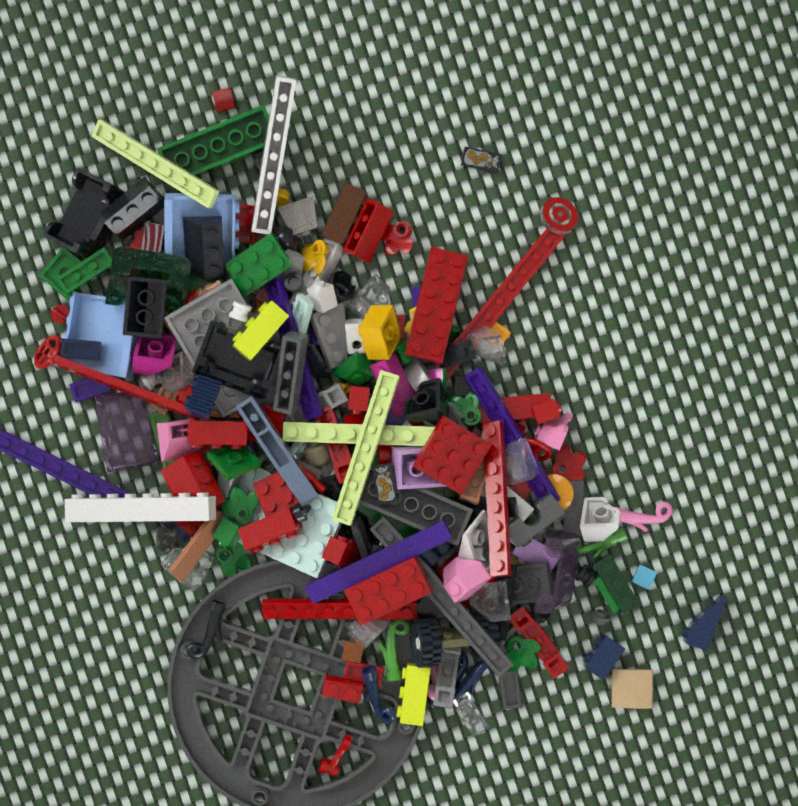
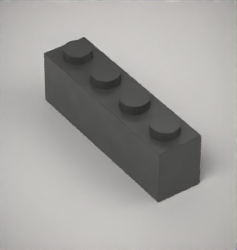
(290, 372)

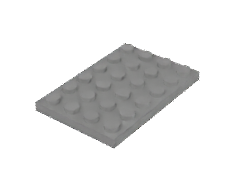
(191, 324)

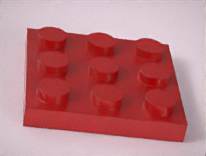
(452, 455)

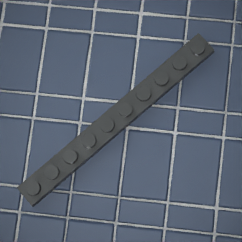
(455, 612)

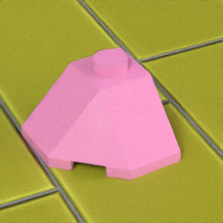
(553, 431)
(464, 578)

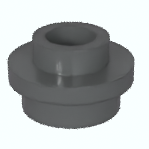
(600, 617)

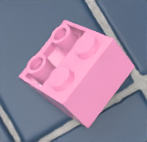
(173, 439)

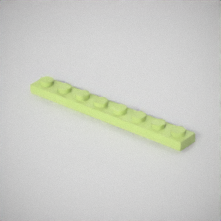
(155, 163)
(350, 433)
(366, 448)

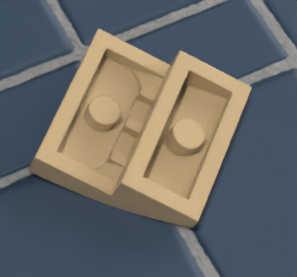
(632, 688)

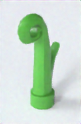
(600, 546)
(390, 651)

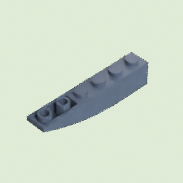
(276, 449)

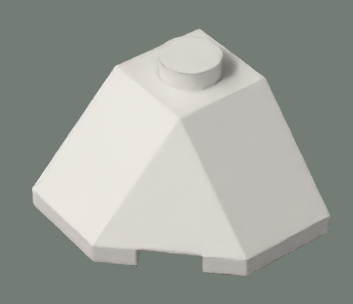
(598, 519)

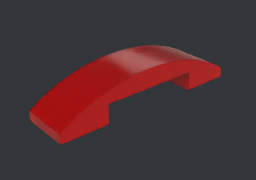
(339, 452)
(549, 653)

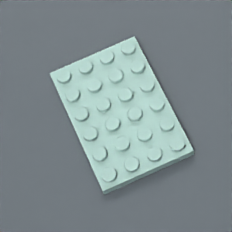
(307, 548)

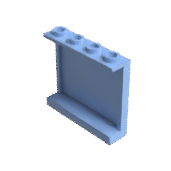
(180, 205)
(97, 321)

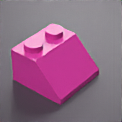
(154, 354)

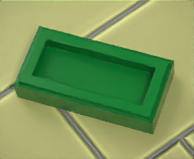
(606, 594)

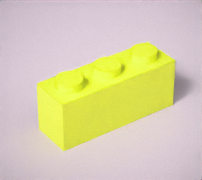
(259, 330)
(413, 694)

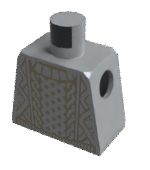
(301, 218)

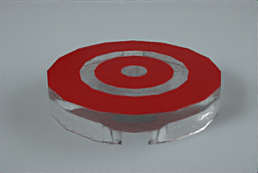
(559, 215)

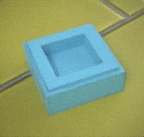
(644, 576)

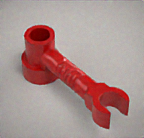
(331, 766)

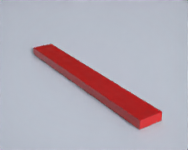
(122, 386)

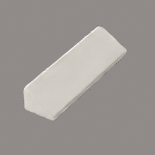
(310, 277)

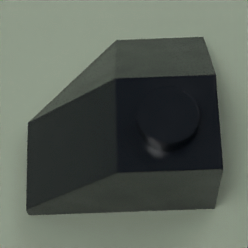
(316, 363)
(427, 403)

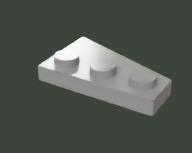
(331, 334)

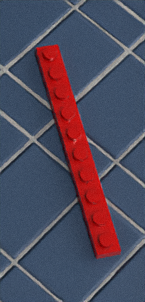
(510, 287)

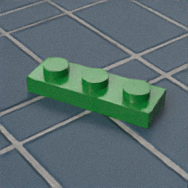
(85, 271)

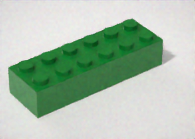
(220, 143)

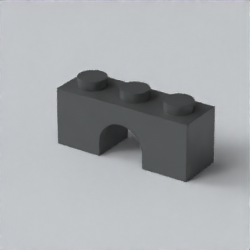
(549, 512)

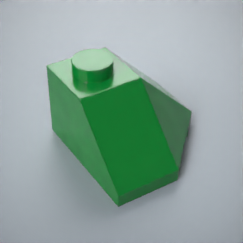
(355, 370)

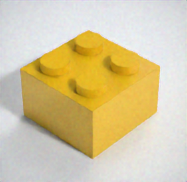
(380, 332)

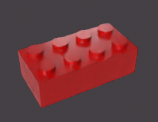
(389, 590)

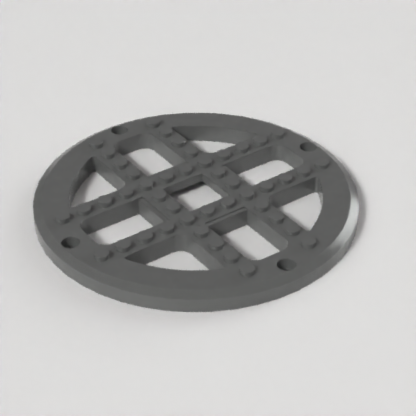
(315, 725)

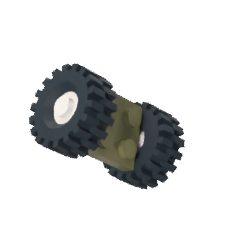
(430, 639)

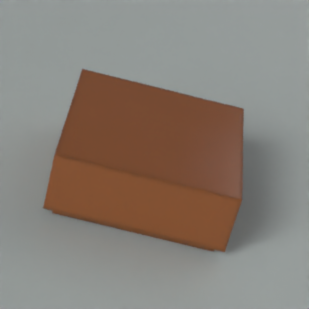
(352, 652)

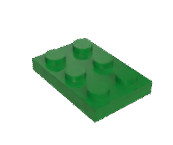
(258, 264)

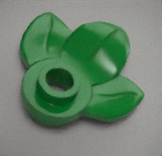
(467, 406)
(240, 501)
(235, 560)
(524, 655)

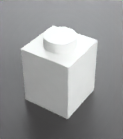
(323, 296)

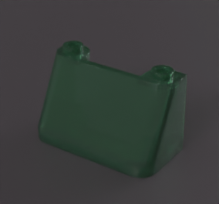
(148, 264)

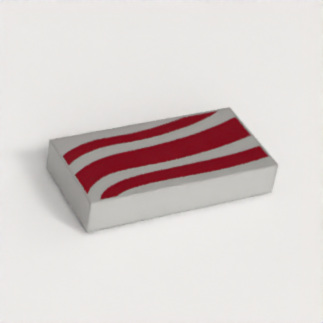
(153, 237)

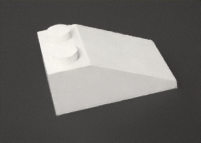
(474, 539)

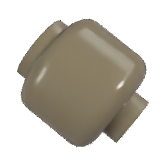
(317, 454)

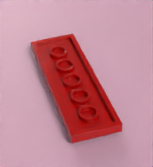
(436, 305)

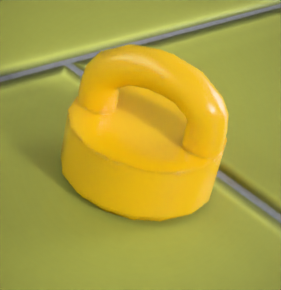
(282, 198)

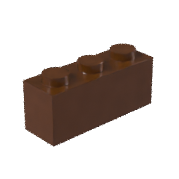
(344, 214)

